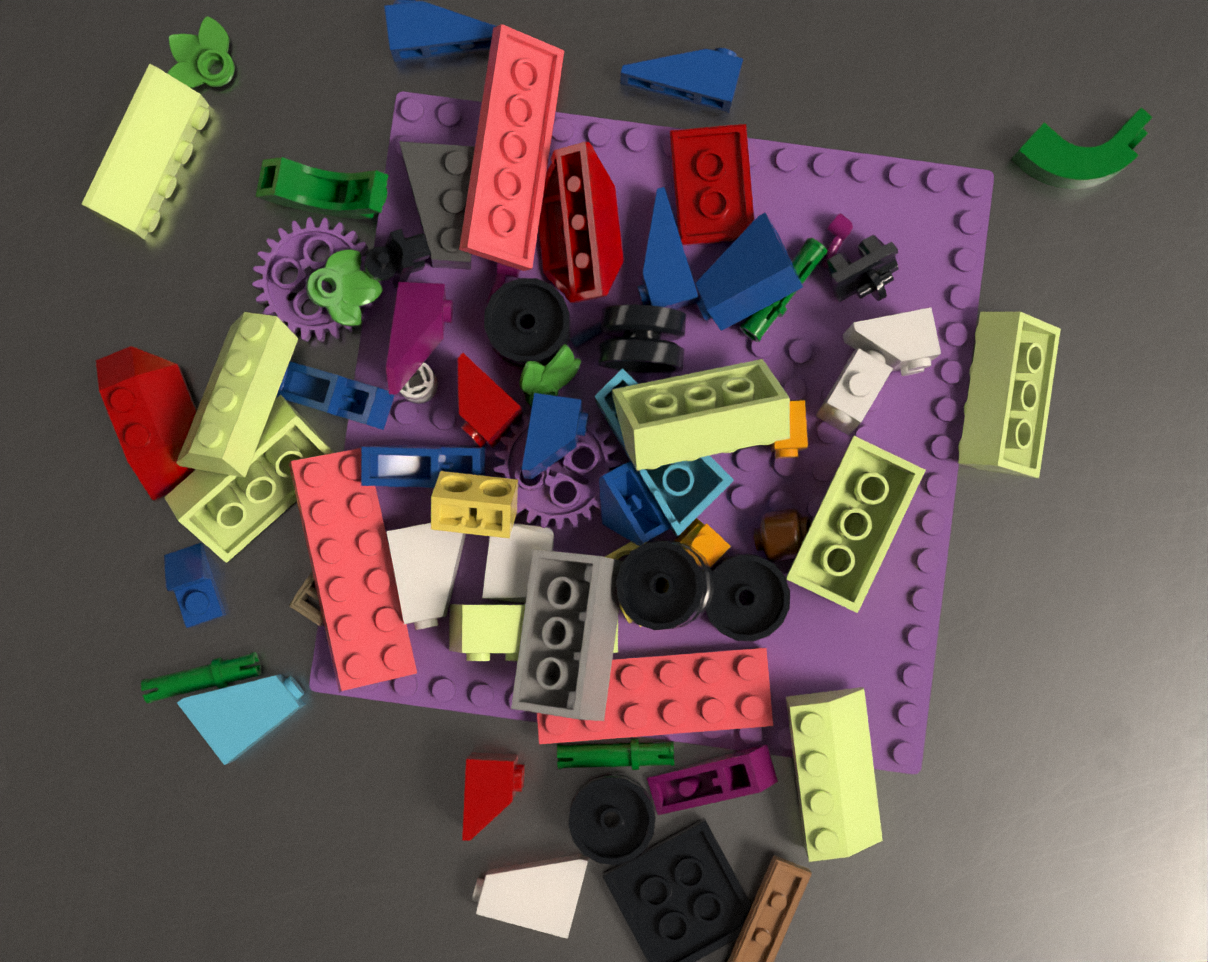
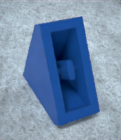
(630, 506)

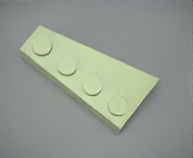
(489, 630)

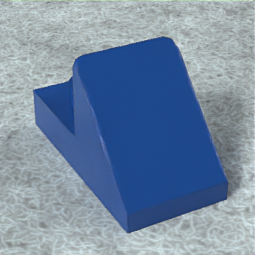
(193, 584)

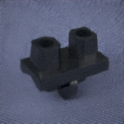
(397, 258)
(866, 274)

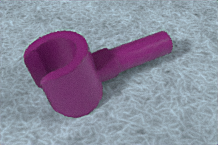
(841, 228)
(502, 272)

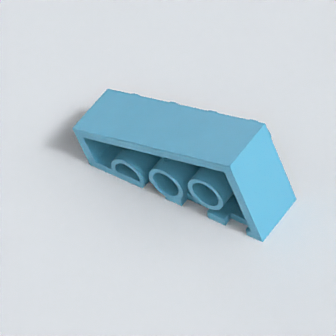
(680, 487)

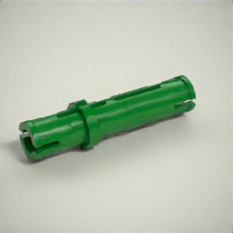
(804, 264)
(217, 674)
(616, 755)

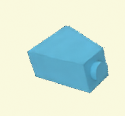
(243, 713)

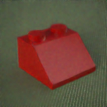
(484, 405)
(489, 788)

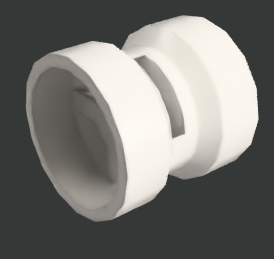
(421, 386)

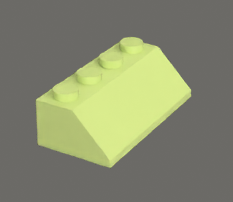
(147, 153)
(1009, 394)
(239, 396)
(702, 414)
(234, 510)
(855, 524)
(834, 773)

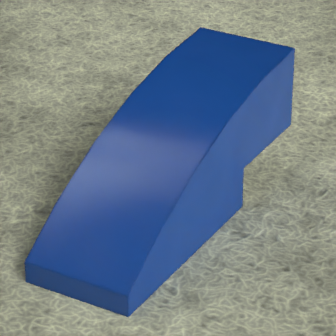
(336, 395)
(418, 463)

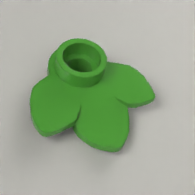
(200, 53)
(349, 287)
(549, 378)

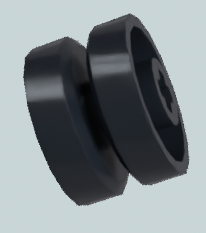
(537, 303)
(642, 339)
(642, 582)
(757, 617)
(602, 839)

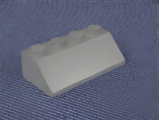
(567, 635)

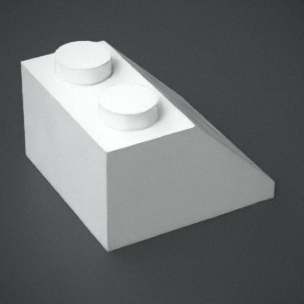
(904, 339)

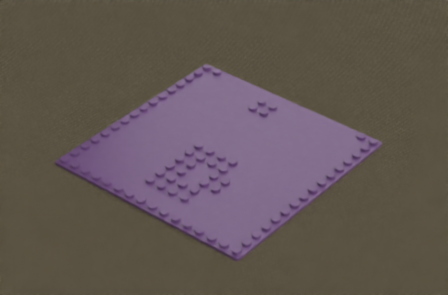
(889, 647)

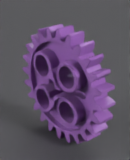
(296, 251)
(540, 498)

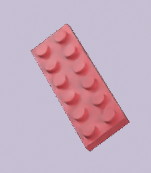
(512, 149)
(352, 570)
(675, 697)

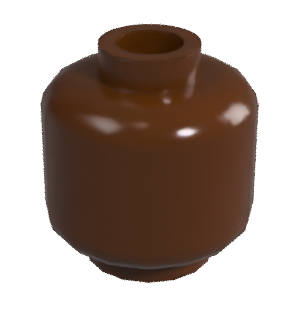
(781, 534)

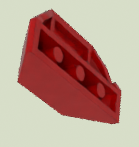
(580, 224)
(149, 414)

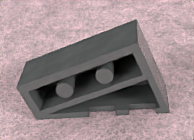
(440, 190)

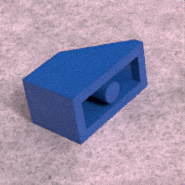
(552, 431)

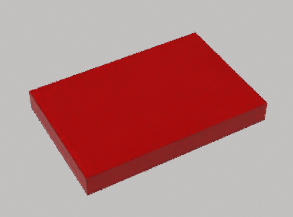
(712, 183)

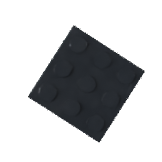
(680, 897)

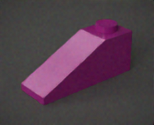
(416, 329)
(713, 780)

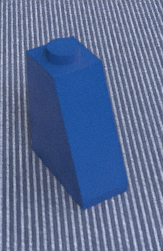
(747, 276)

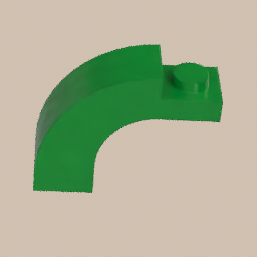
(1070, 166)
(321, 190)

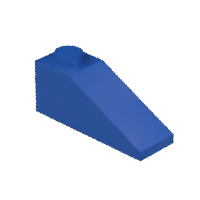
(428, 31)
(695, 77)
(666, 269)

